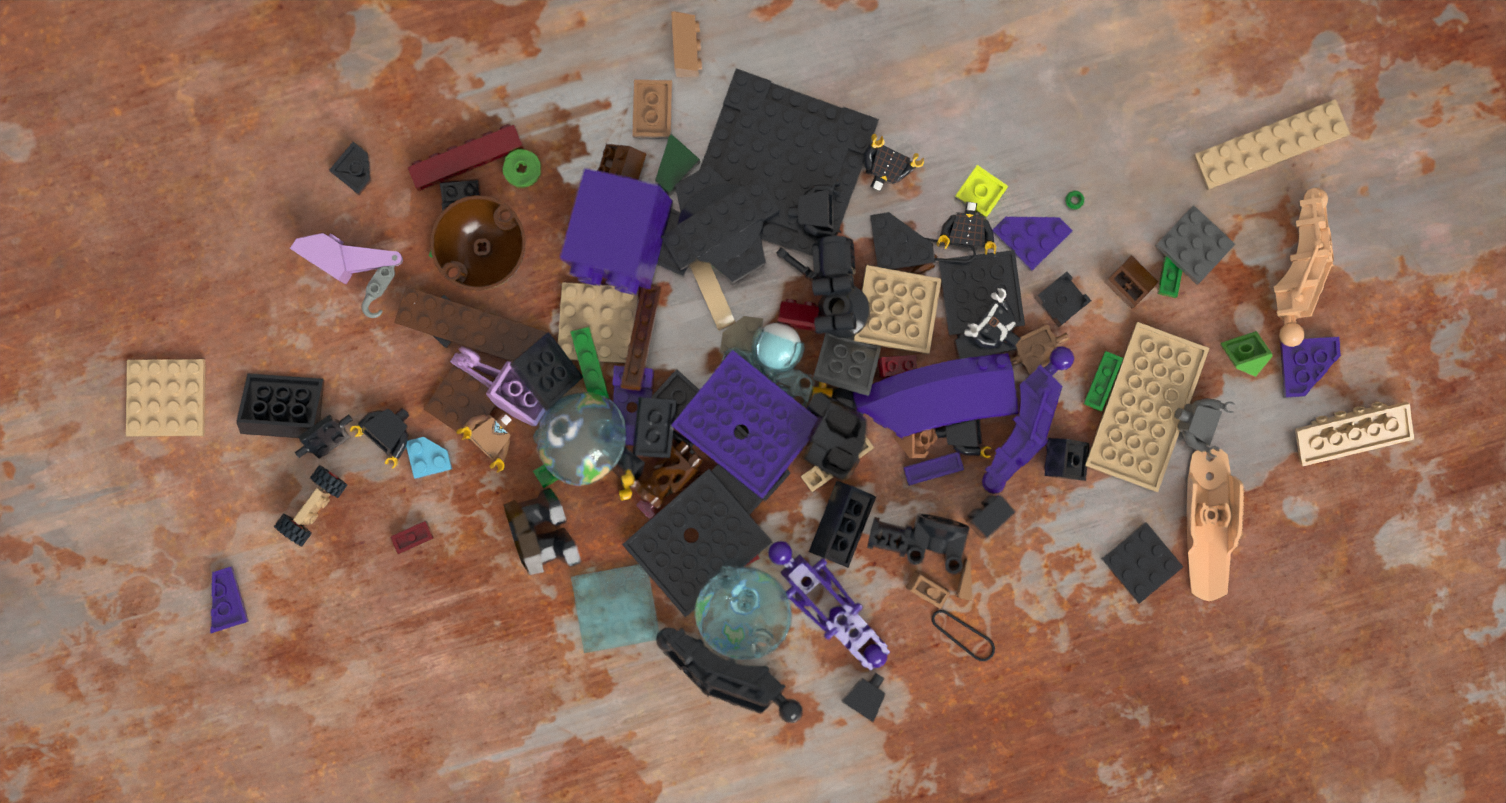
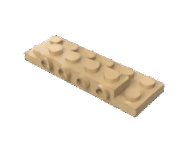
(1354, 432)

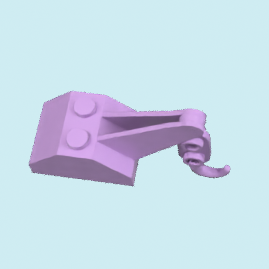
(506, 391)

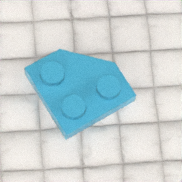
(427, 457)

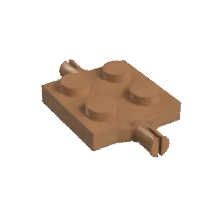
(1036, 347)

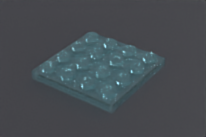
(615, 608)

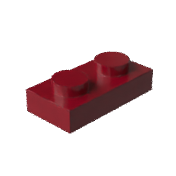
(412, 537)

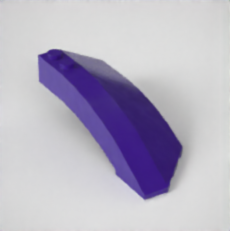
(942, 394)

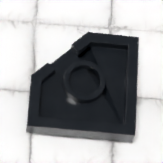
(353, 168)

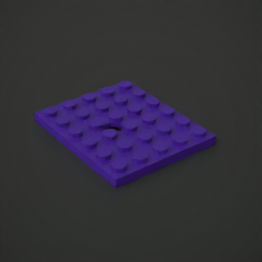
(746, 397)

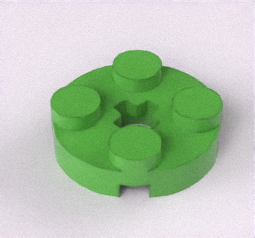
(520, 179)

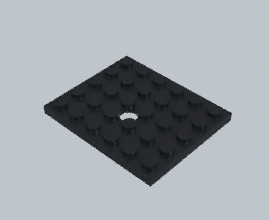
(725, 539)

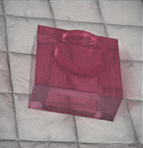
(647, 508)

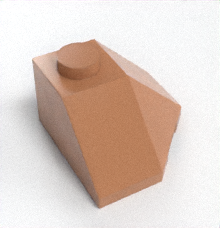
(917, 444)

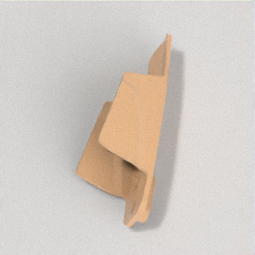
(1212, 523)

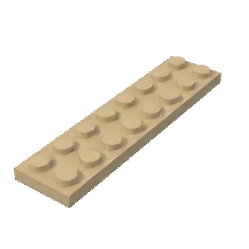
(1271, 144)

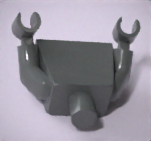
(1200, 422)

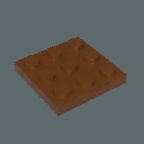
(459, 399)

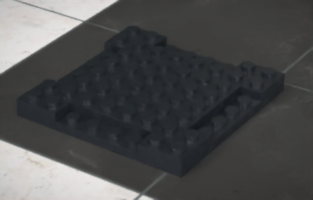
(790, 146)

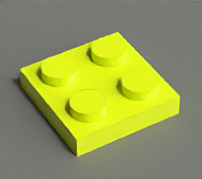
(981, 189)

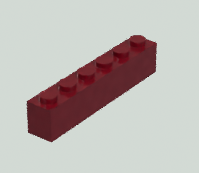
(465, 157)

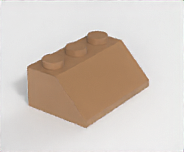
(686, 44)

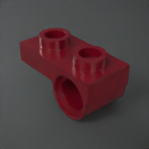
(896, 365)

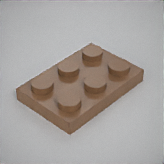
(652, 108)

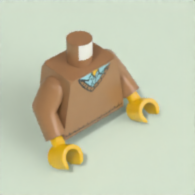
(489, 436)

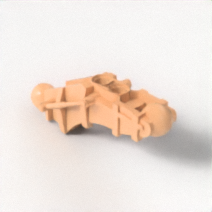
(1305, 279)

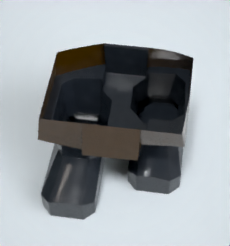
(835, 437)
(542, 548)

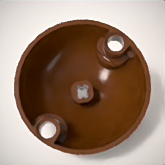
(464, 229)

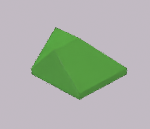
(1248, 353)

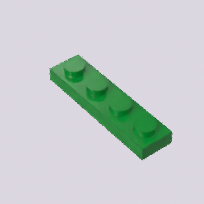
(589, 361)

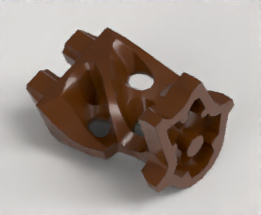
(677, 473)

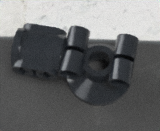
(834, 280)
(929, 533)

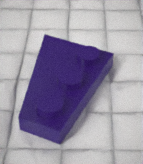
(227, 601)

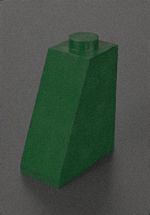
(675, 165)

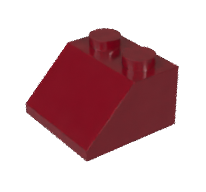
(798, 315)

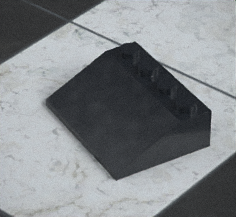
(279, 405)

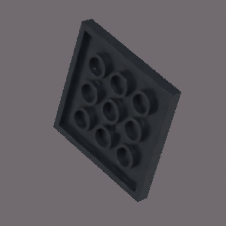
(970, 284)

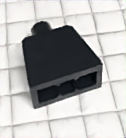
(866, 697)

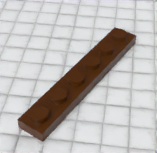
(641, 338)

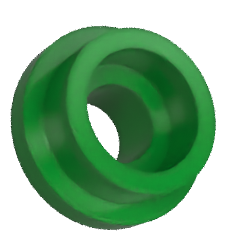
(1076, 194)

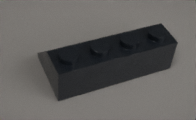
(842, 524)

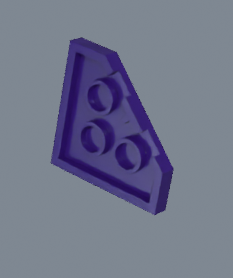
(1032, 237)
(1307, 364)

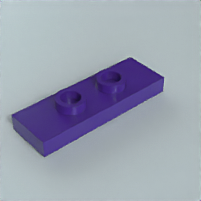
(933, 468)

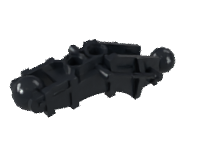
(723, 679)

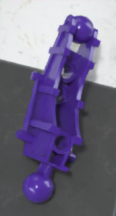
(1038, 405)
(795, 569)

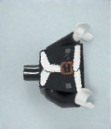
(995, 325)

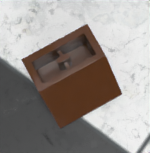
(622, 161)
(1131, 282)

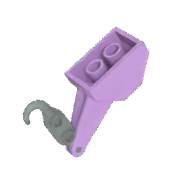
(343, 260)

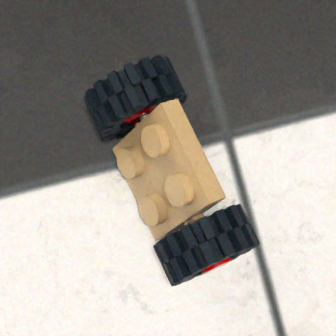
(294, 528)

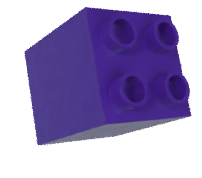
(616, 231)

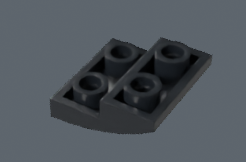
(455, 190)

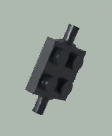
(324, 436)

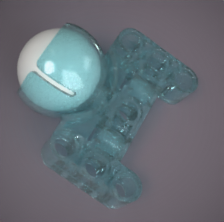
(776, 353)

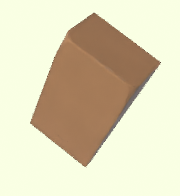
(965, 583)
(927, 590)

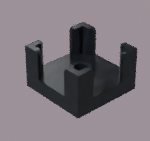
(1062, 299)

